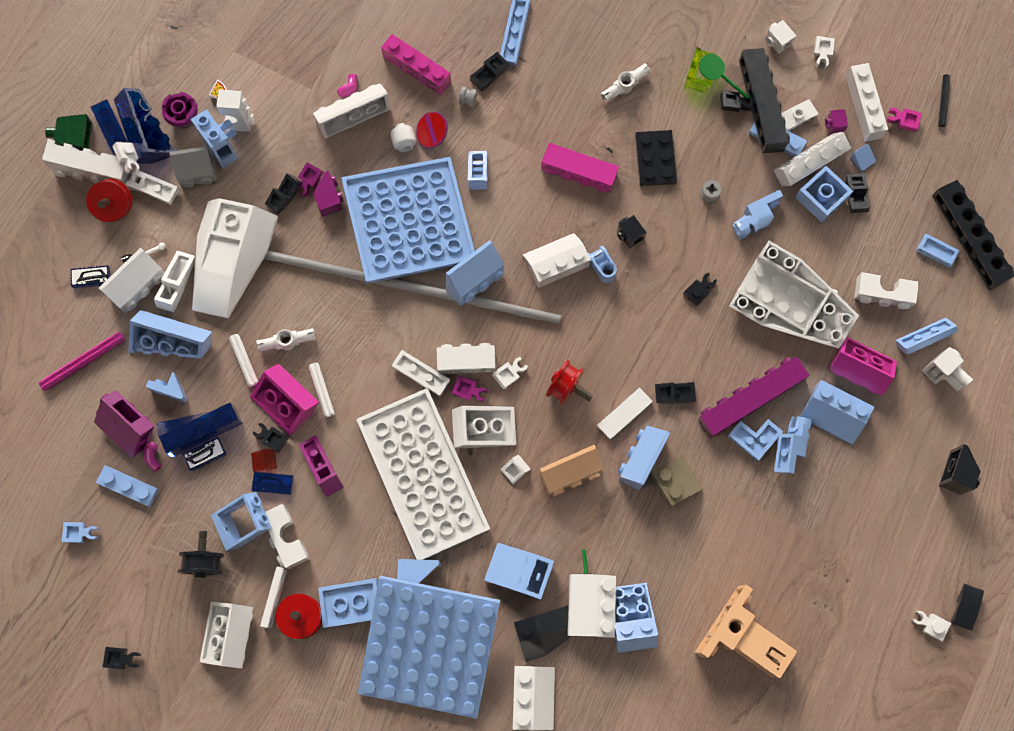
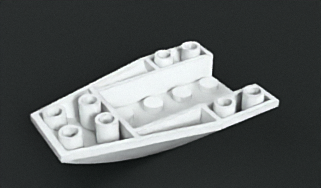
(228, 253)
(793, 299)

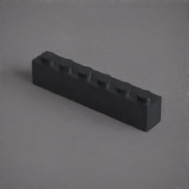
(763, 100)

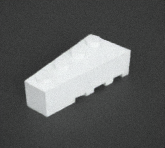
(83, 164)

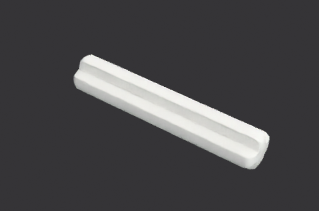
(243, 360)
(321, 390)

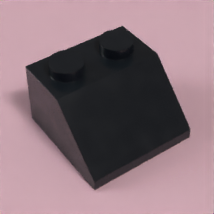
(961, 471)

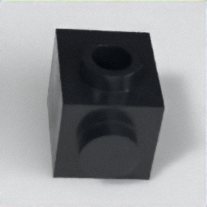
(630, 231)

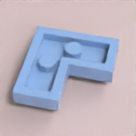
(755, 443)

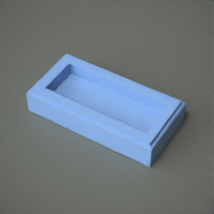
(937, 250)

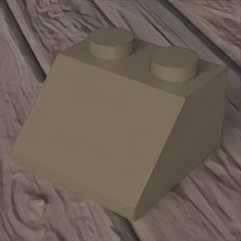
(675, 481)

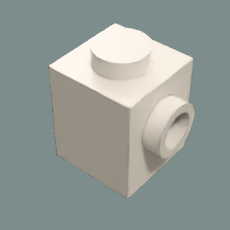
(780, 36)

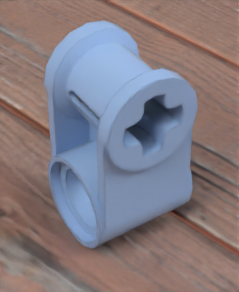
(601, 261)

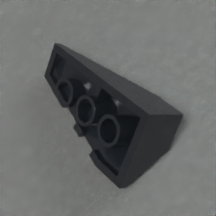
(542, 632)

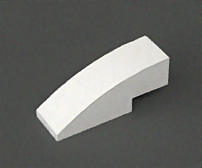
(174, 281)

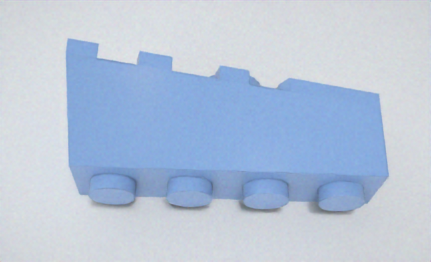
(166, 336)

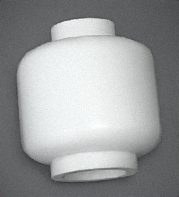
(403, 137)

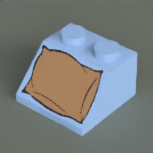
(417, 570)

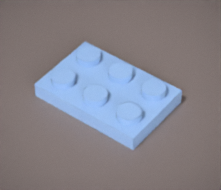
(347, 602)

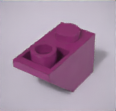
(326, 195)

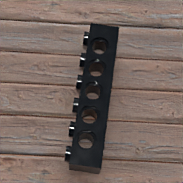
(973, 245)

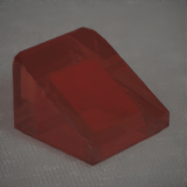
(264, 460)

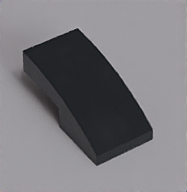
(489, 72)
(282, 196)
(858, 200)
(675, 393)
(968, 607)

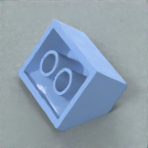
(474, 274)
(837, 412)
(643, 456)

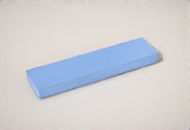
(514, 31)

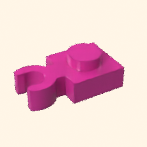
(907, 119)

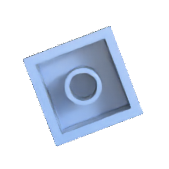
(823, 194)

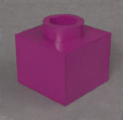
(836, 121)

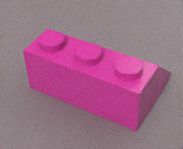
(864, 366)
(283, 398)

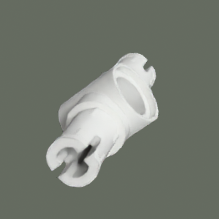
(632, 78)
(276, 340)

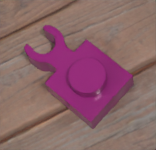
(310, 176)
(466, 389)

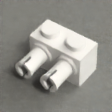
(948, 367)

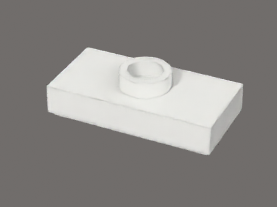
(799, 115)

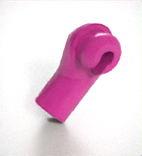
(349, 88)
(148, 456)

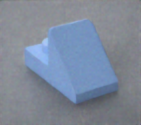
(172, 390)

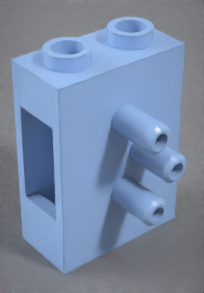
(215, 138)

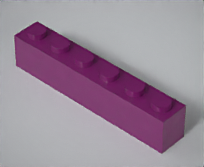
(752, 397)

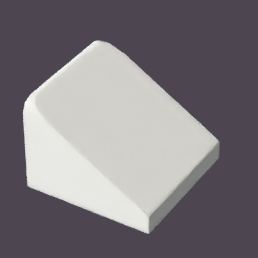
(515, 469)

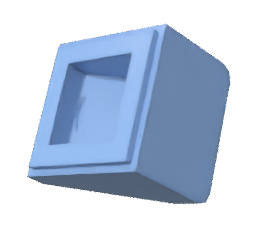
(863, 157)

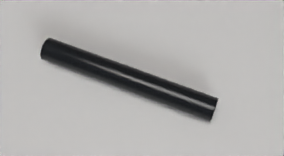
(944, 100)

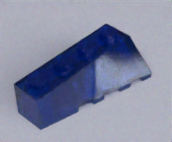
(142, 127)
(190, 431)

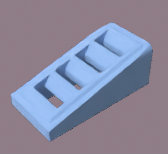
(477, 182)

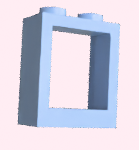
(223, 520)

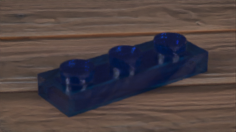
(108, 123)

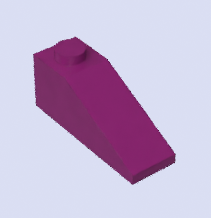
(321, 466)

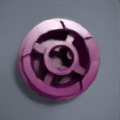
(179, 110)

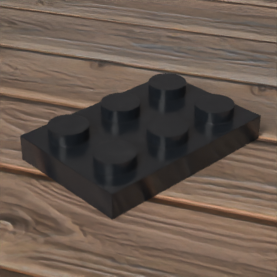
(655, 158)

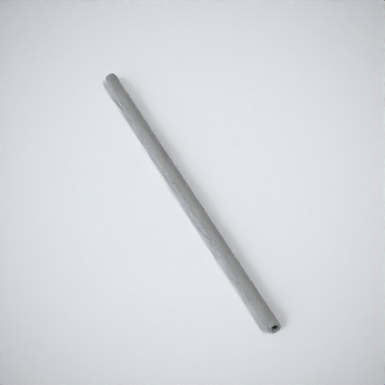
(412, 287)

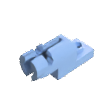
(757, 215)
(792, 445)

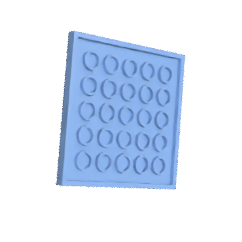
(408, 219)
(428, 647)

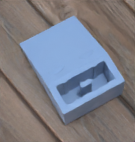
(519, 571)
(634, 619)

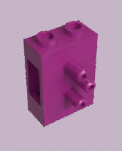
(123, 423)

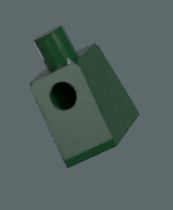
(71, 130)

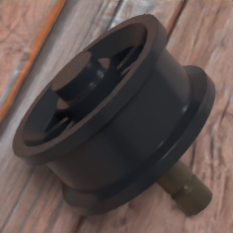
(200, 562)

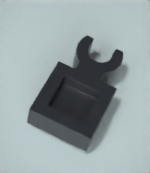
(733, 102)
(698, 290)
(273, 438)
(118, 657)

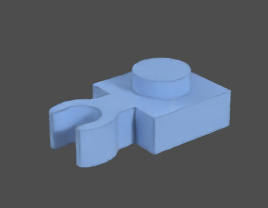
(75, 532)

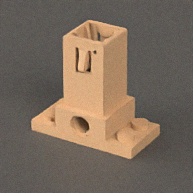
(747, 638)

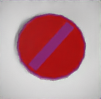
(431, 129)

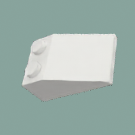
(483, 426)

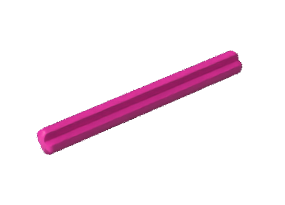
(82, 361)

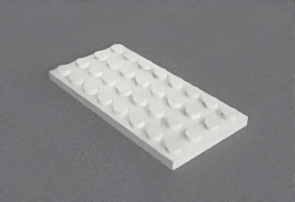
(423, 475)

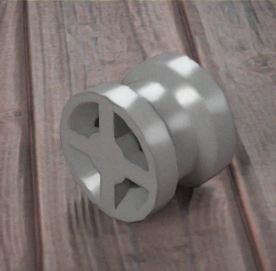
(467, 97)
(708, 195)

